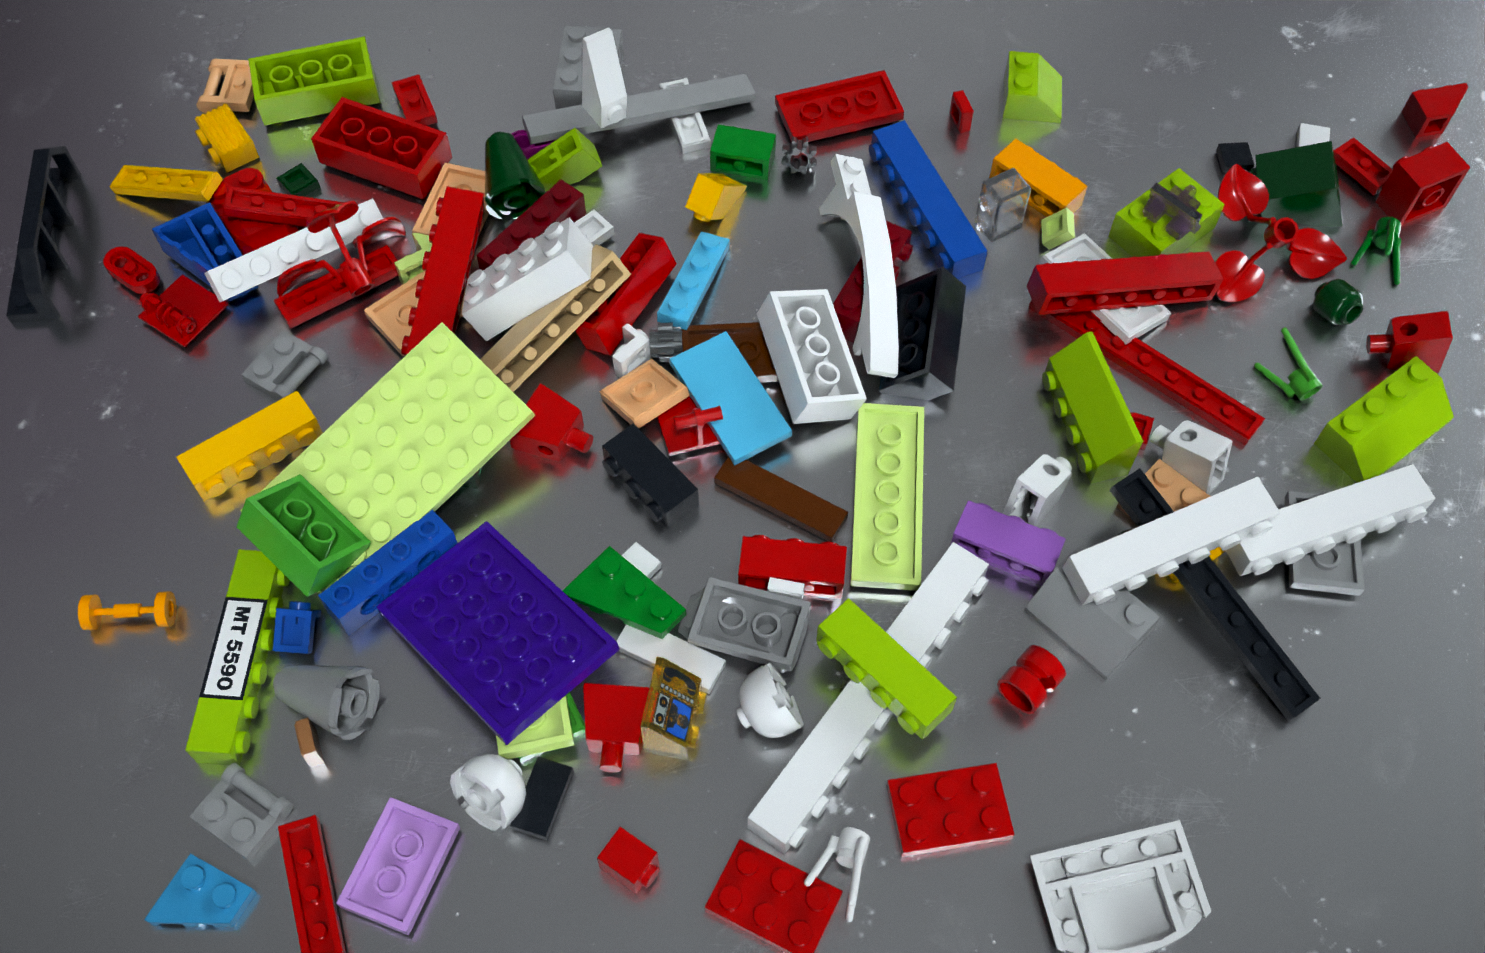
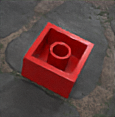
(1422, 183)

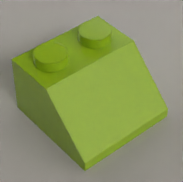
(1031, 89)

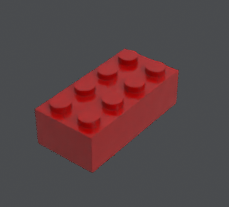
(382, 147)

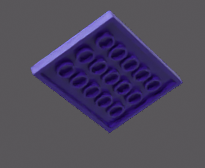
(498, 631)

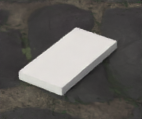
(1122, 322)

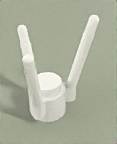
(850, 852)

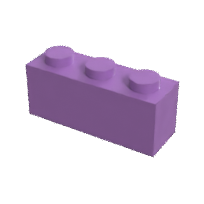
(1008, 542)

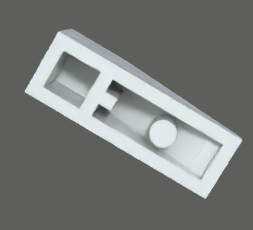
(602, 79)

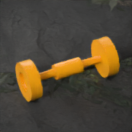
(91, 610)

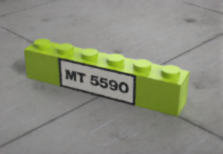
(237, 661)

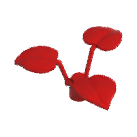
(1311, 253)
(352, 272)

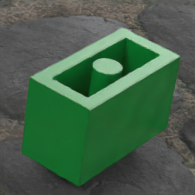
(742, 152)

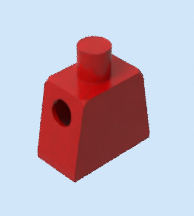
(1414, 335)
(553, 428)
(614, 722)

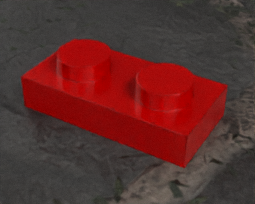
(414, 100)
(1362, 165)

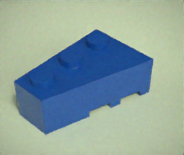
(198, 242)

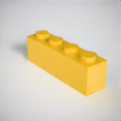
(250, 446)

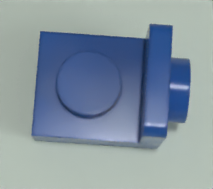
(295, 628)

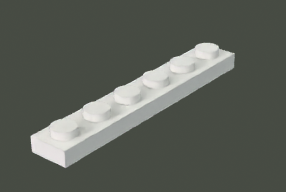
(285, 253)

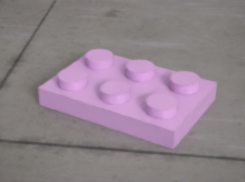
(398, 866)

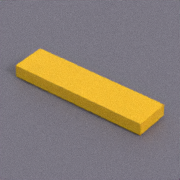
(166, 183)

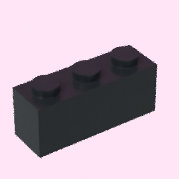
(650, 476)

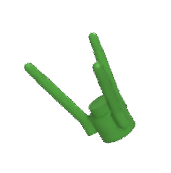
(1302, 381)

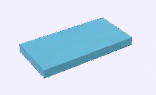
(721, 376)

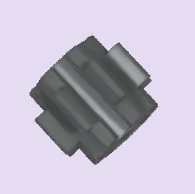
(794, 149)
(665, 341)

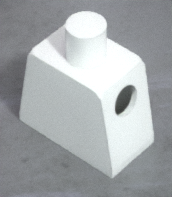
(1195, 453)
(1046, 480)

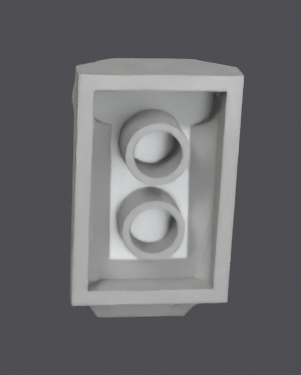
(747, 623)

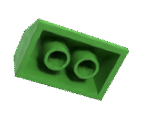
(302, 534)

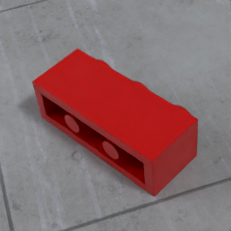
(814, 564)

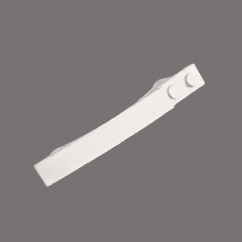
(864, 212)

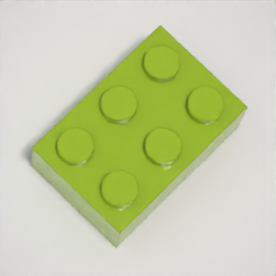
(1145, 238)

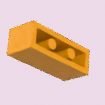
(1051, 185)

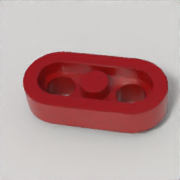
(136, 272)

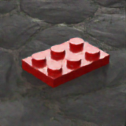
(949, 809)
(772, 901)

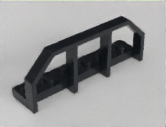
(38, 234)

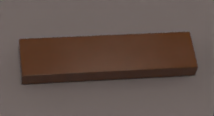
(782, 498)

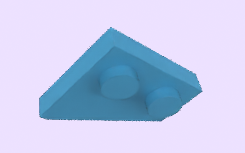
(201, 897)

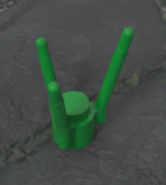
(1385, 237)

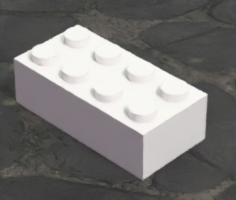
(527, 279)
(810, 356)

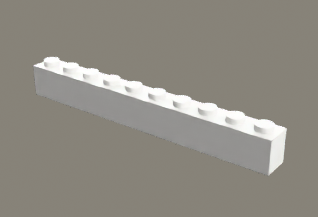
(854, 715)

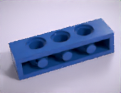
(355, 595)

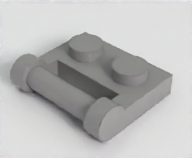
(279, 361)
(232, 821)

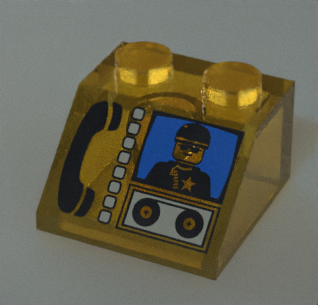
(672, 711)

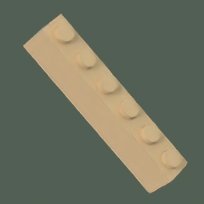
(545, 330)

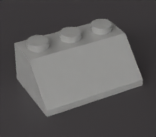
(1096, 633)

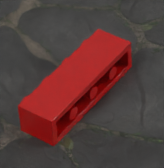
(649, 266)

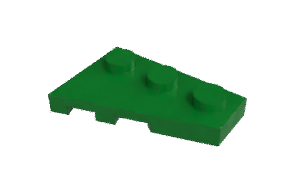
(623, 591)

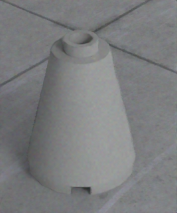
(330, 696)

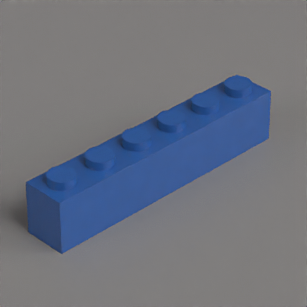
(927, 200)

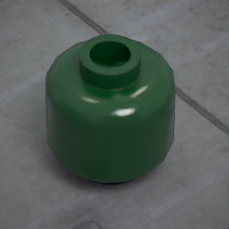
(1338, 302)

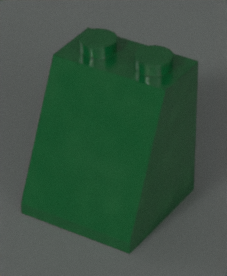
(1301, 184)

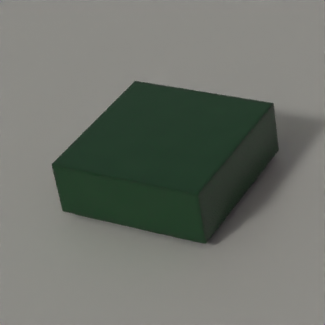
(298, 181)

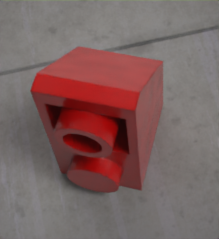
(1432, 109)

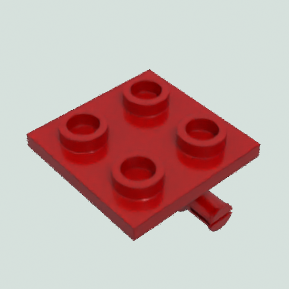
(687, 427)

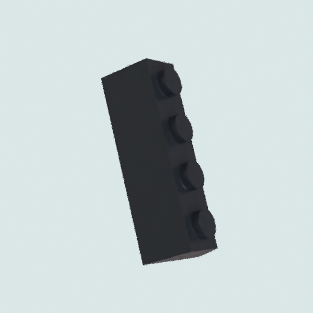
(928, 336)

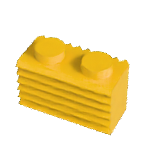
(226, 138)

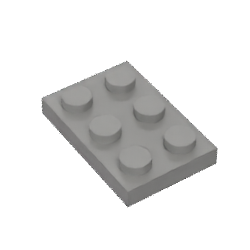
(1332, 571)

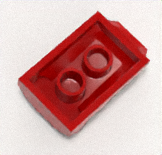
(248, 233)

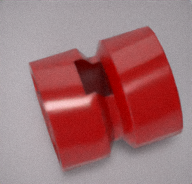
(1031, 680)

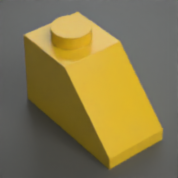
(713, 196)

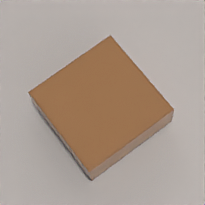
(309, 742)

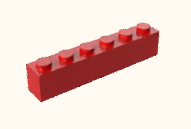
(446, 264)
(1123, 282)

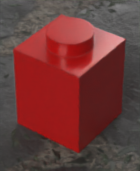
(629, 861)

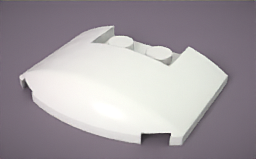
(1122, 891)

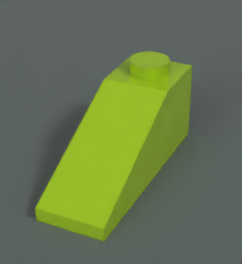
(567, 158)

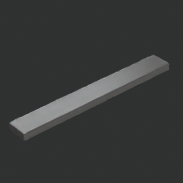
(644, 107)

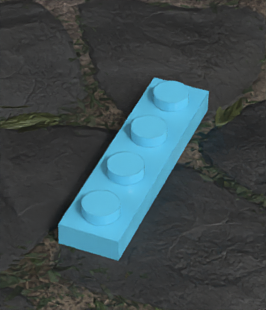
(693, 280)

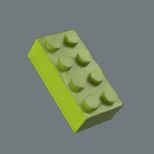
(312, 80)

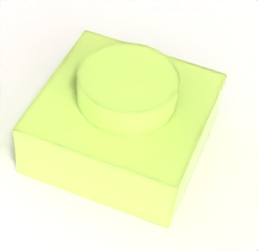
(1058, 228)

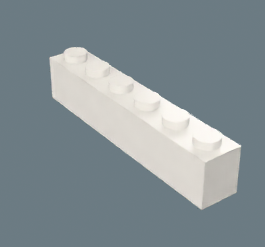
(1333, 518)
(1171, 541)

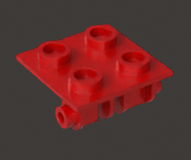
(181, 310)

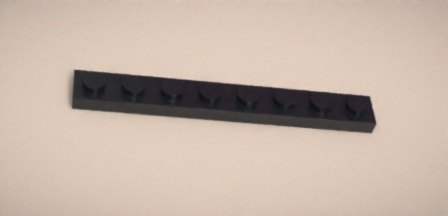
(1224, 607)

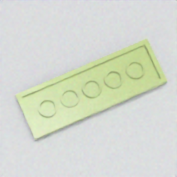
(888, 497)

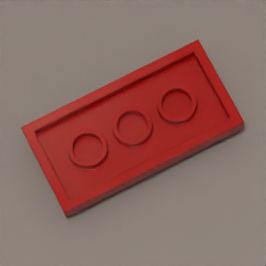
(839, 107)

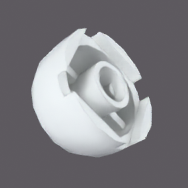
(768, 704)
(491, 789)

